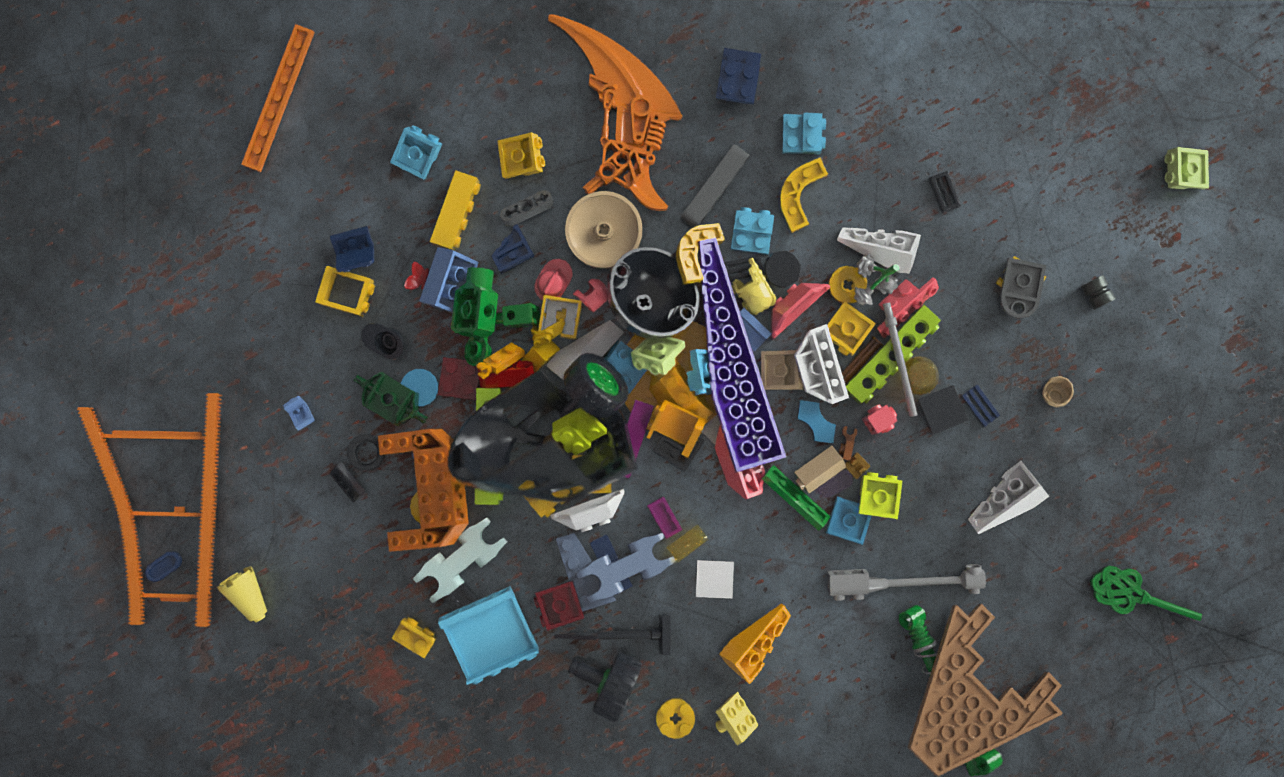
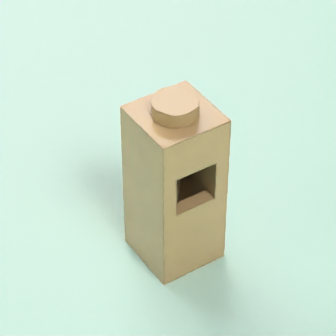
(819, 470)

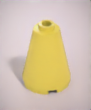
(244, 594)

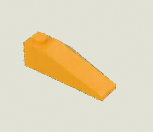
(749, 648)

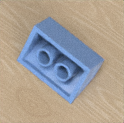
(445, 276)

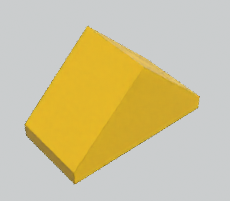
(541, 355)

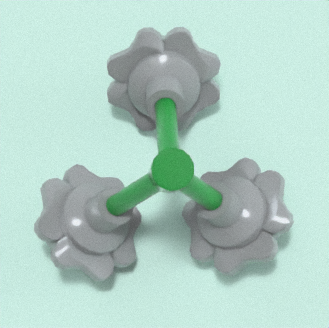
(885, 283)

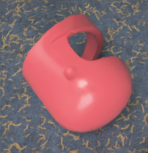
(595, 296)

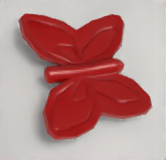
(417, 278)

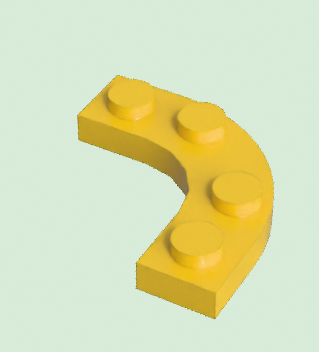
(792, 190)
(688, 249)

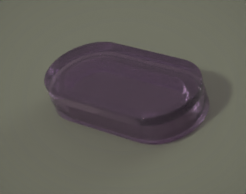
(836, 484)

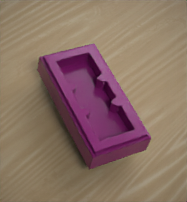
(664, 517)

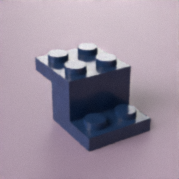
(738, 76)

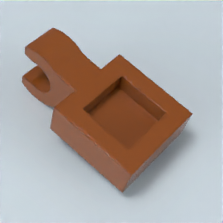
(846, 449)

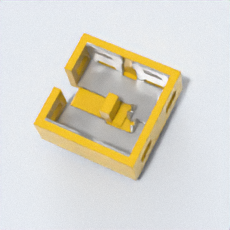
(555, 308)

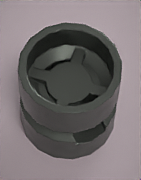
(1098, 292)

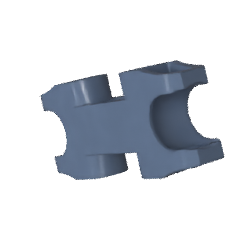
(612, 573)

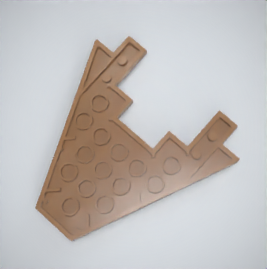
(959, 713)

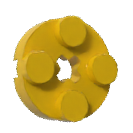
(837, 280)
(683, 726)

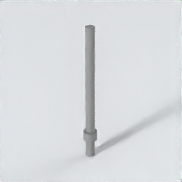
(891, 323)

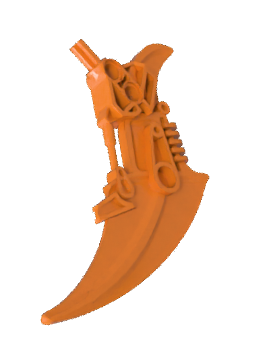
(638, 98)

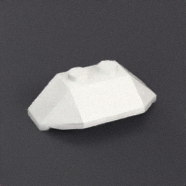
(820, 366)
(590, 512)

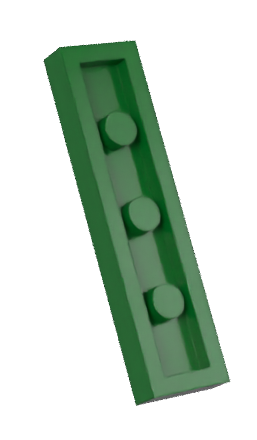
(796, 498)

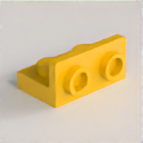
(414, 637)

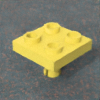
(735, 719)

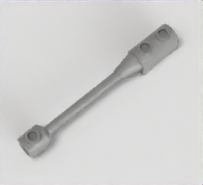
(857, 582)

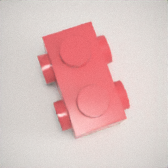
(880, 419)

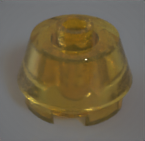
(922, 375)

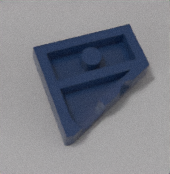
(512, 251)

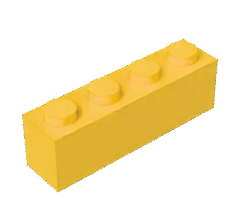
(455, 210)

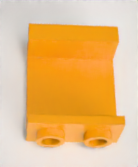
(677, 424)

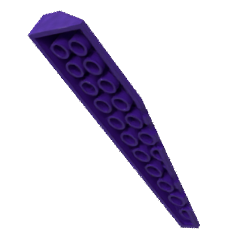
(733, 370)

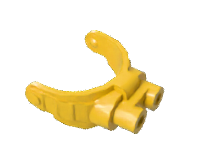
(548, 334)

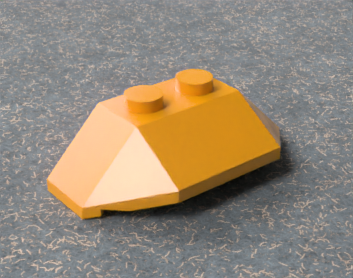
(675, 389)

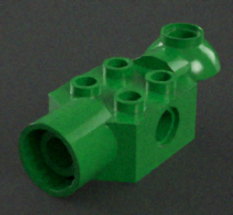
(475, 313)

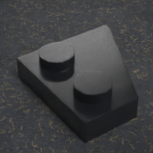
(672, 450)

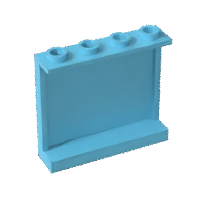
(489, 635)

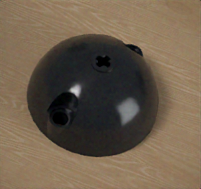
(650, 294)

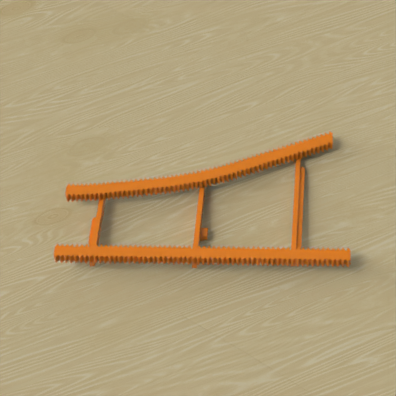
(126, 513)

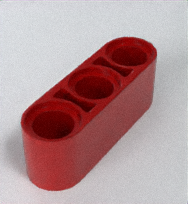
(508, 377)

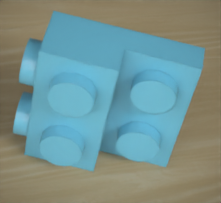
(803, 133)
(416, 151)
(752, 231)
(699, 377)

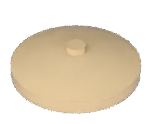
(603, 228)

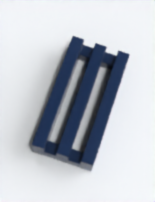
(989, 418)

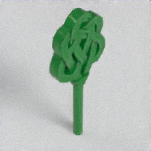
(1107, 580)

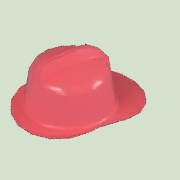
(553, 279)

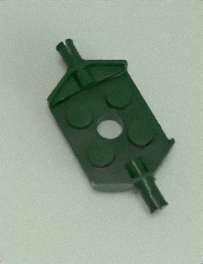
(404, 402)

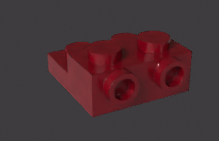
(558, 605)

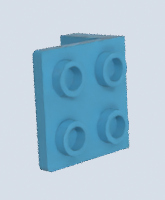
(621, 359)

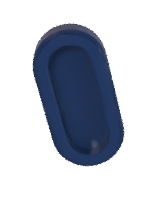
(163, 566)

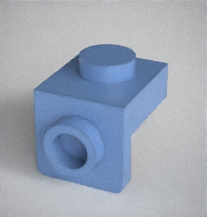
(299, 412)

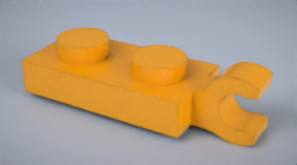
(500, 360)

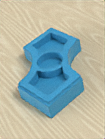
(822, 429)

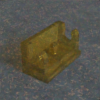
(687, 543)

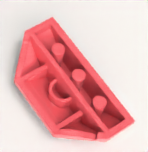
(794, 304)
(746, 482)

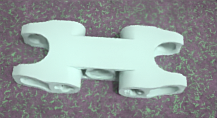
(448, 570)

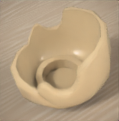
(1058, 391)

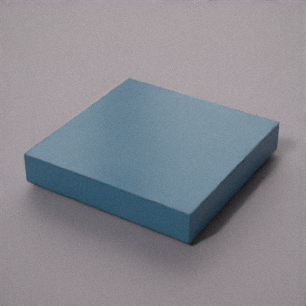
(846, 521)

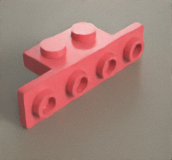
(906, 300)

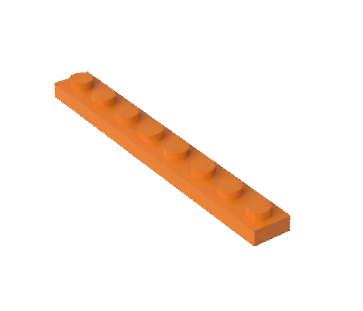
(277, 98)

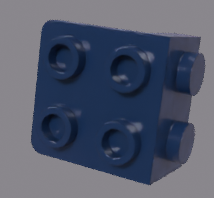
(353, 249)

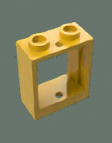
(326, 288)

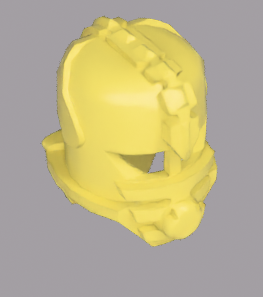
(755, 293)

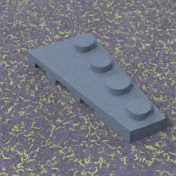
(574, 560)

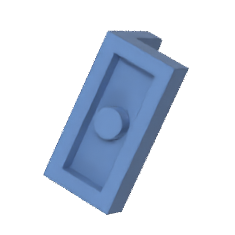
(755, 330)

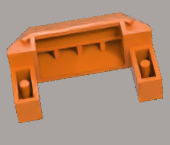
(439, 493)

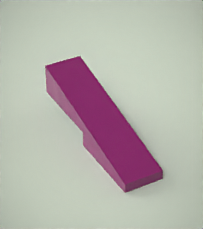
(637, 425)

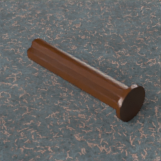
(861, 359)

